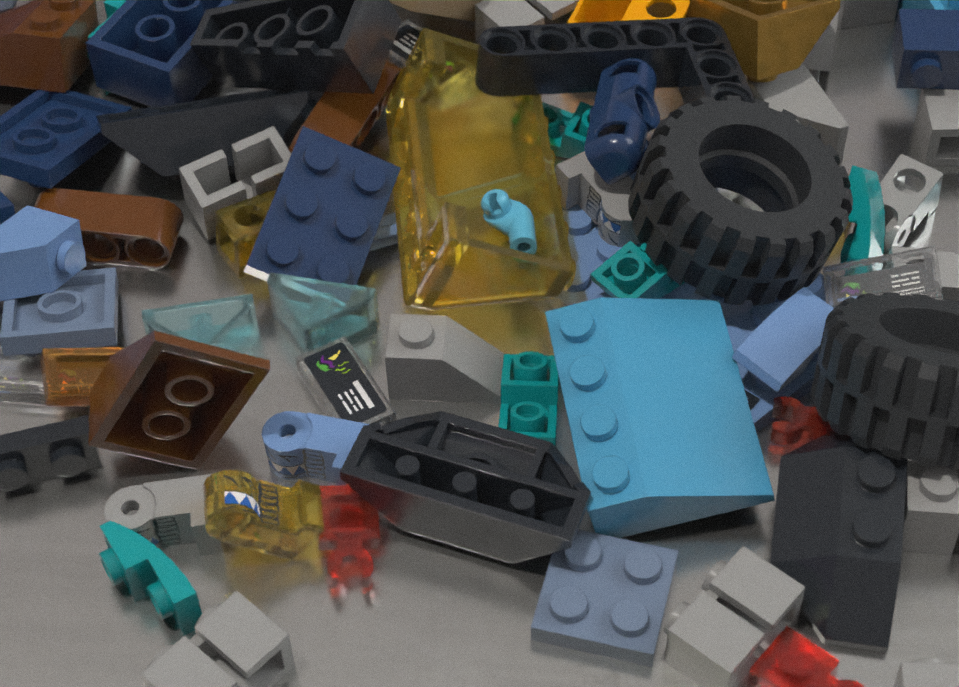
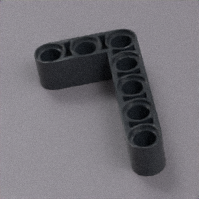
(572, 55)

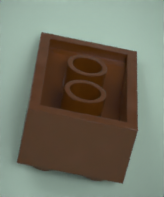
(46, 43)
(171, 398)

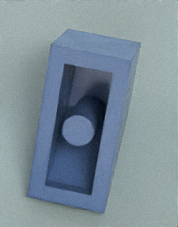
(38, 252)

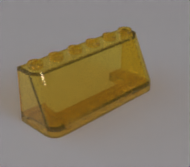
(450, 154)

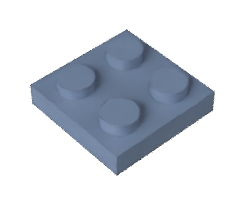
(73, 316)
(606, 597)

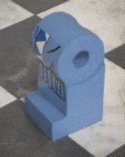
(313, 447)

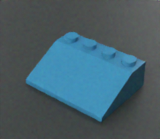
(656, 412)

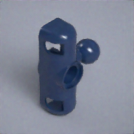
(621, 119)

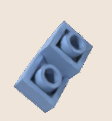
(785, 340)

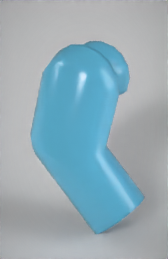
(510, 219)

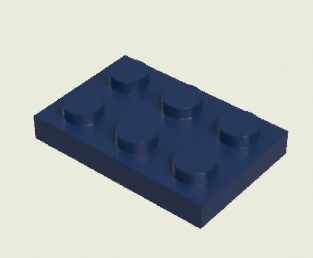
(51, 135)
(323, 212)

